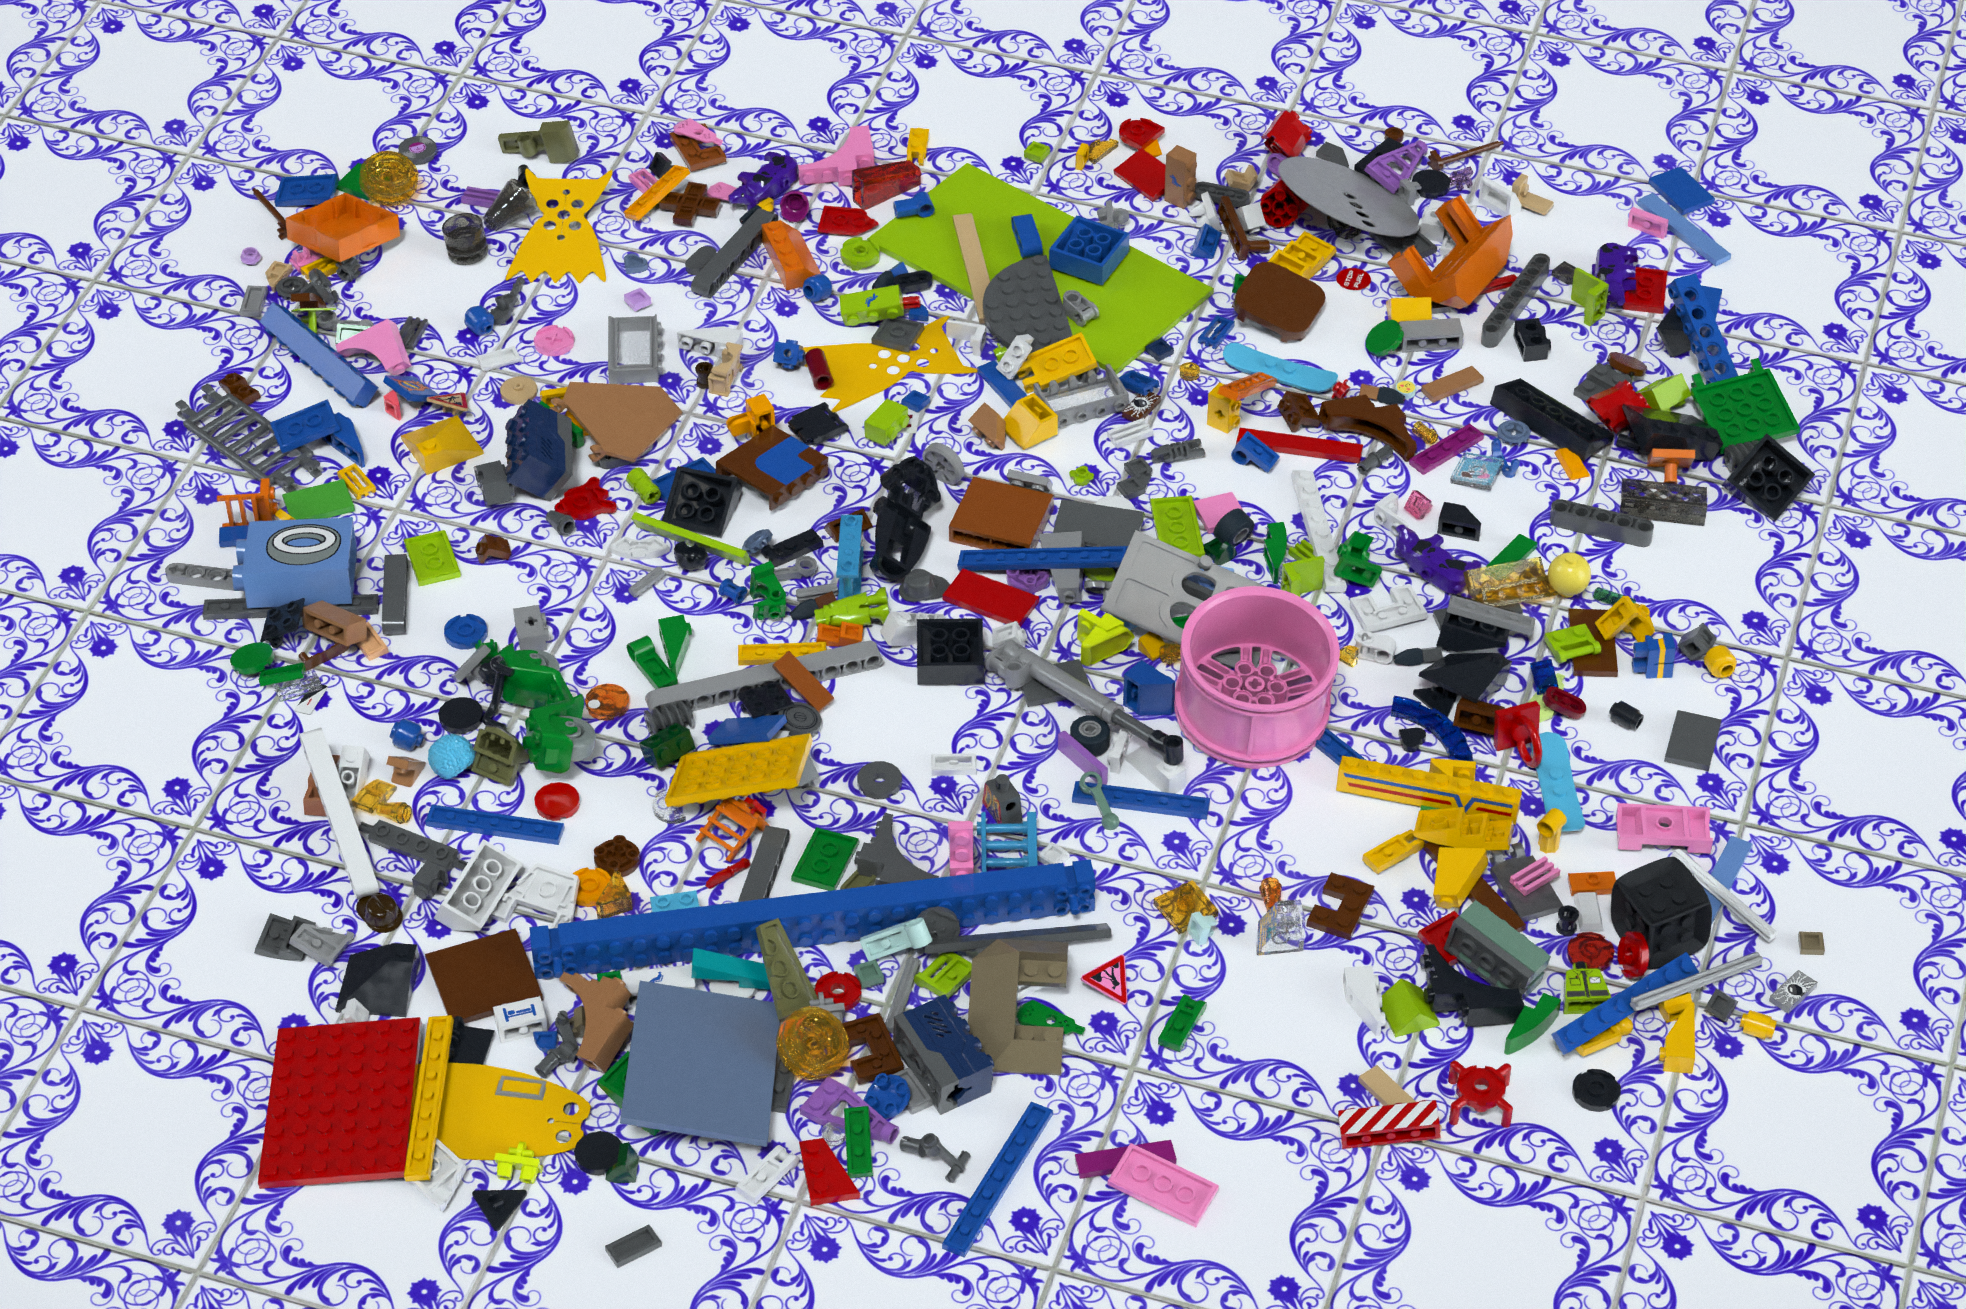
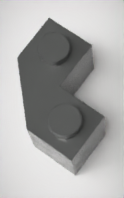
(493, 483)

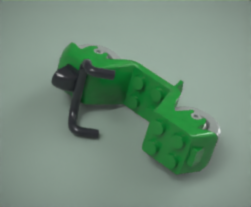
(555, 726)

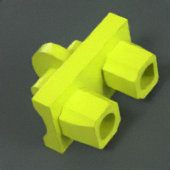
(518, 1159)

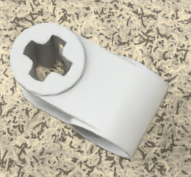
(1376, 647)

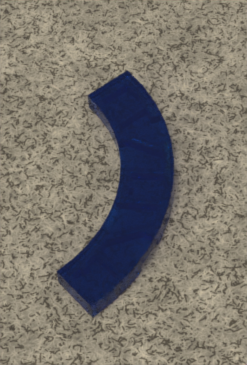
(1436, 723)

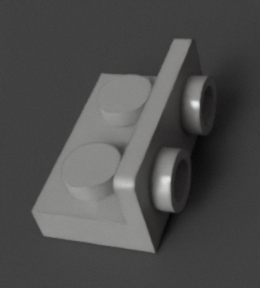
(1029, 481)

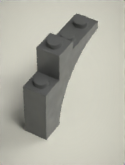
(885, 860)

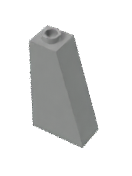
(1068, 581)

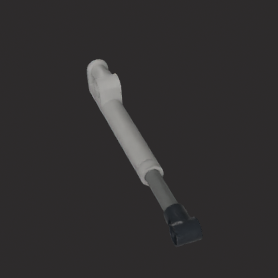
(1021, 666)

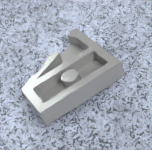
(320, 942)

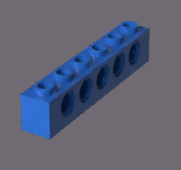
(1690, 287)

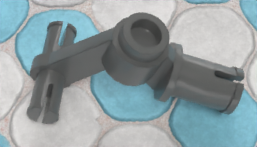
(565, 1052)
(931, 1146)

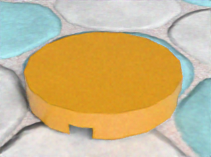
(591, 885)

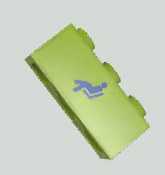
(871, 305)

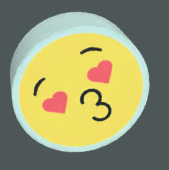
(1406, 388)

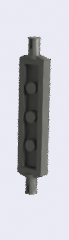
(412, 845)

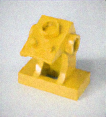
(1627, 617)

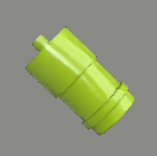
(643, 485)

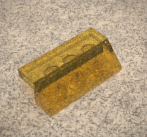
(1509, 583)

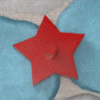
(755, 806)

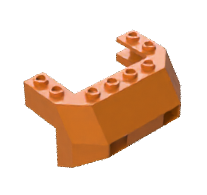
(1467, 267)

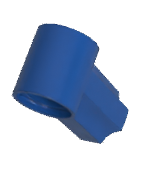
(919, 204)

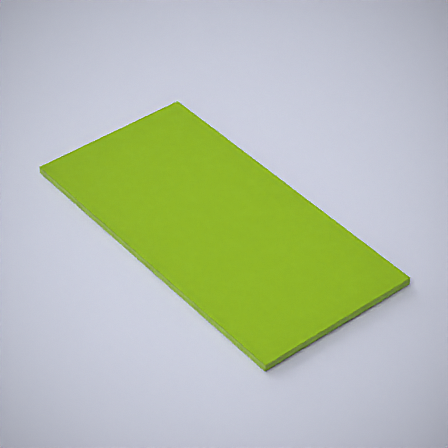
(1134, 303)

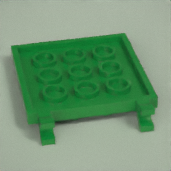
(1745, 406)

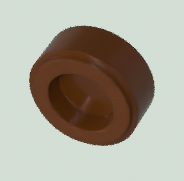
(1394, 133)

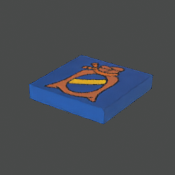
(409, 388)

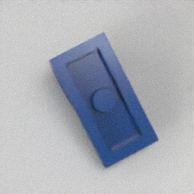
(1253, 449)

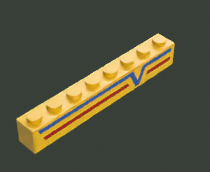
(1427, 789)

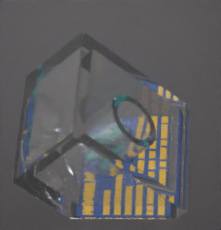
(1281, 929)

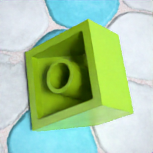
(1666, 392)

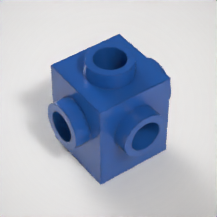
(782, 351)

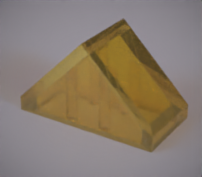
(614, 898)

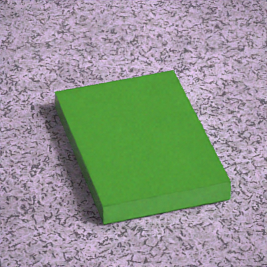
(319, 501)

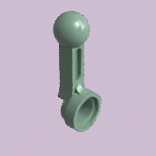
(1109, 820)

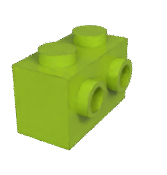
(886, 422)

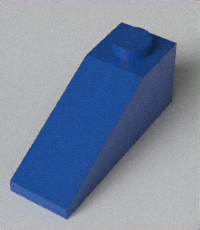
(346, 440)

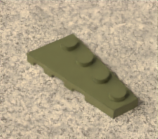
(785, 973)

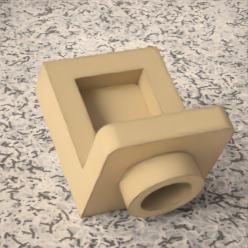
(1242, 180)

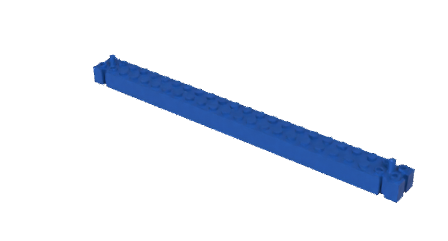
(809, 918)

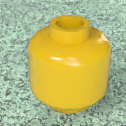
(1720, 661)

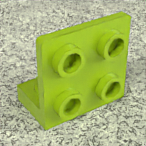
(1591, 294)
(1303, 575)

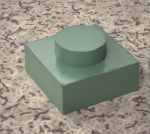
(869, 973)

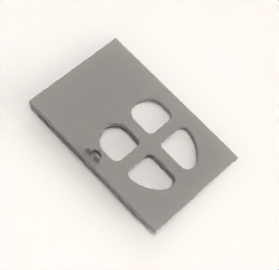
(1151, 585)

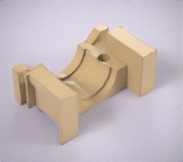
(725, 373)

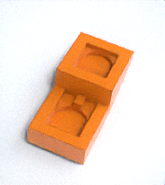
(839, 636)

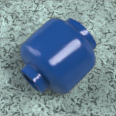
(817, 287)
(479, 320)
(406, 734)

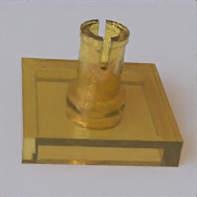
(1181, 902)

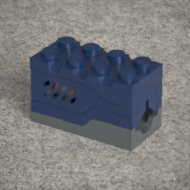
(539, 450)
(943, 1054)

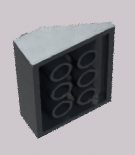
(1672, 431)

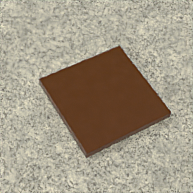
(482, 975)

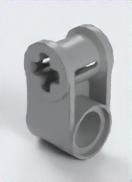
(1079, 307)

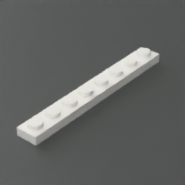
(1317, 527)

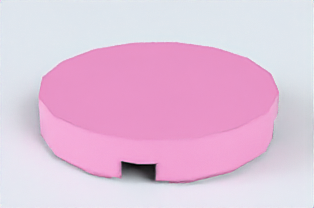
(554, 340)

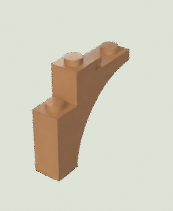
(606, 1020)

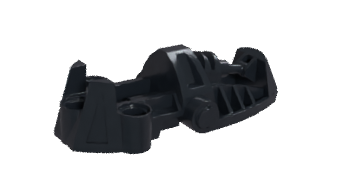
(901, 515)

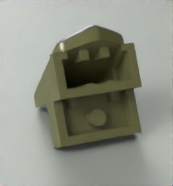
(498, 754)

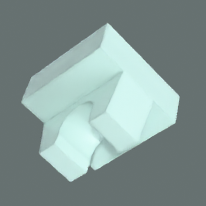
(1200, 927)

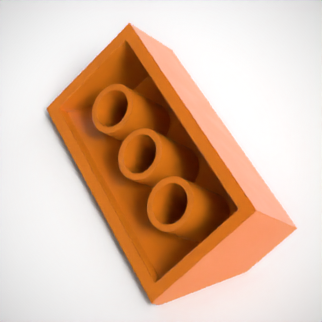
(788, 254)

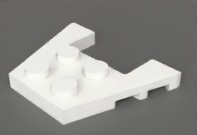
(542, 890)

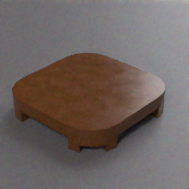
(1279, 300)

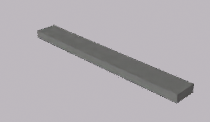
(237, 608)
(1055, 934)

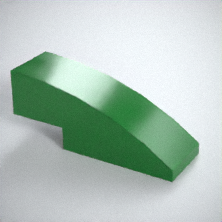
(1275, 549)
(1532, 1023)

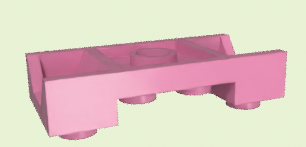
(1640, 825)

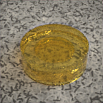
(1189, 371)

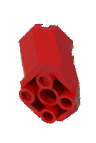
(1287, 134)
(1281, 205)
(1609, 405)

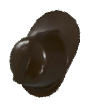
(380, 912)

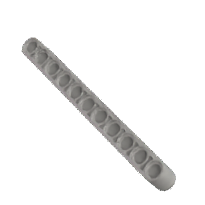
(725, 687)

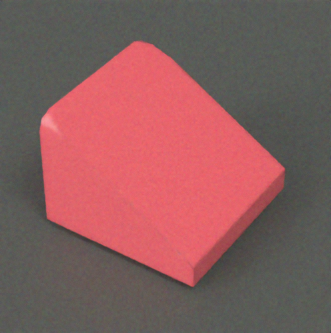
(392, 405)

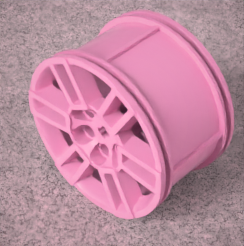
(1252, 712)

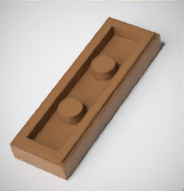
(1452, 384)

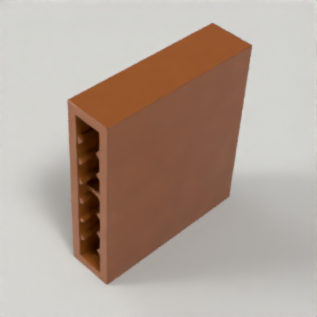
(1000, 516)

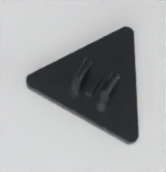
(1437, 698)
(498, 1204)

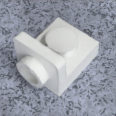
(1007, 632)

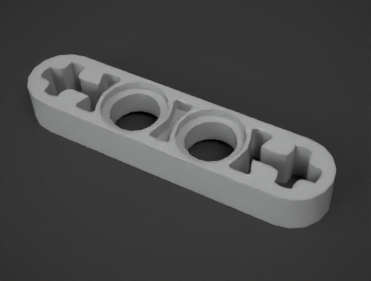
(181, 574)

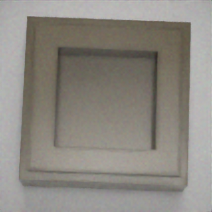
(1811, 943)

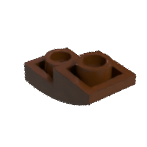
(238, 387)

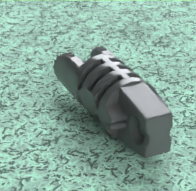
(1177, 451)

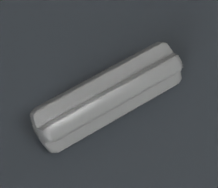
(647, 581)
(815, 591)

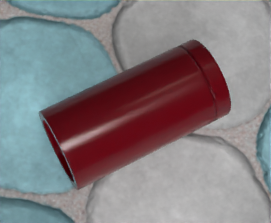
(819, 369)

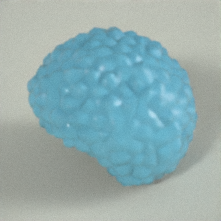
(450, 755)

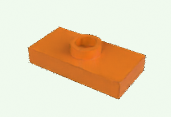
(1591, 882)

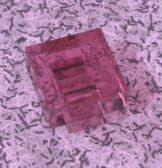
(1418, 504)

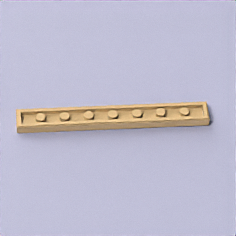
(972, 259)

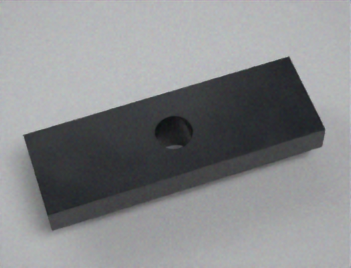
(1386, 146)

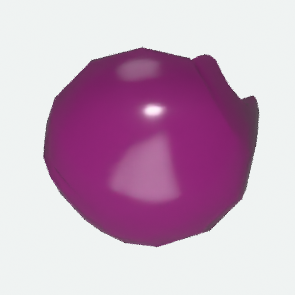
(794, 206)

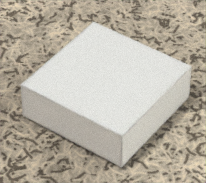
(1053, 854)

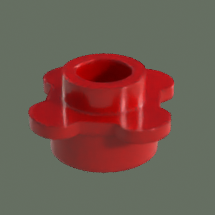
(1340, 389)

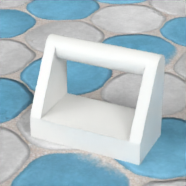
(1498, 198)

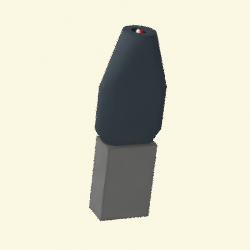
(1417, 656)

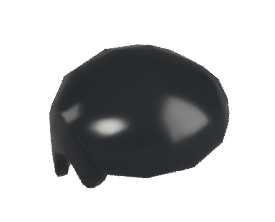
(690, 557)

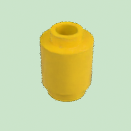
(1758, 1024)

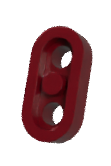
(1564, 702)

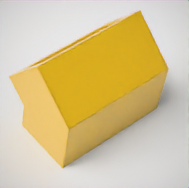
(1673, 1008)

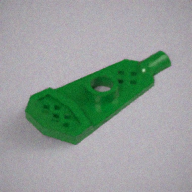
(1037, 1014)

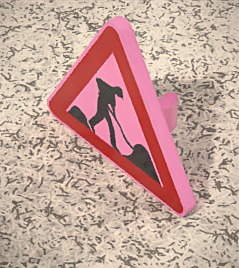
(1109, 979)

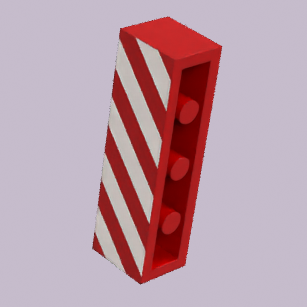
(1389, 1124)

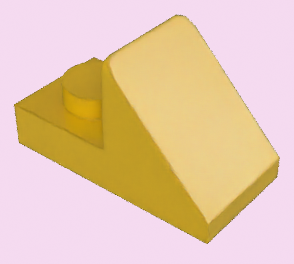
(1453, 768)

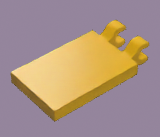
(1057, 362)

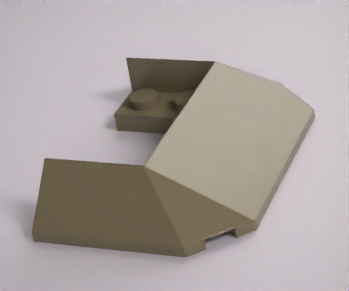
(994, 1004)

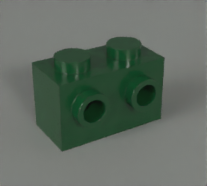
(667, 745)

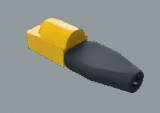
(767, 204)

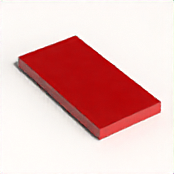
(990, 598)

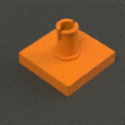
(1671, 460)

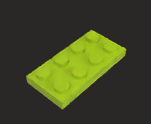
(1177, 523)

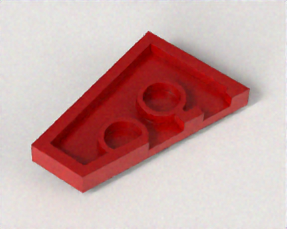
(824, 1174)

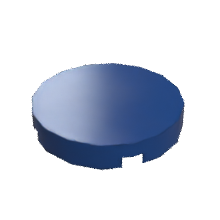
(465, 631)

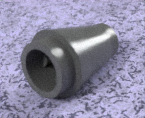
(561, 522)

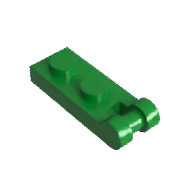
(1181, 1023)

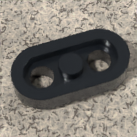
(914, 281)

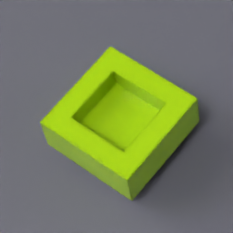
(1037, 151)

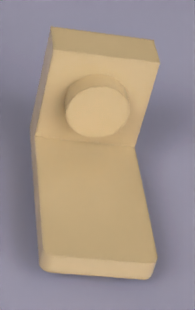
(1530, 200)

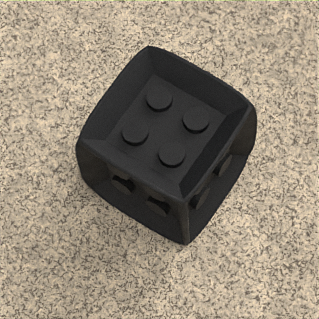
(1665, 907)

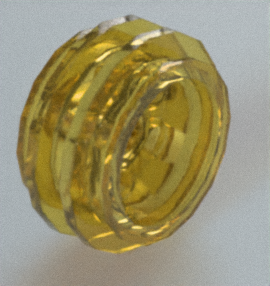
(388, 178)
(804, 1050)

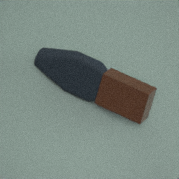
(806, 609)

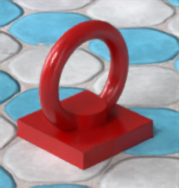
(1518, 727)

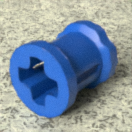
(733, 591)

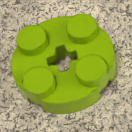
(867, 257)

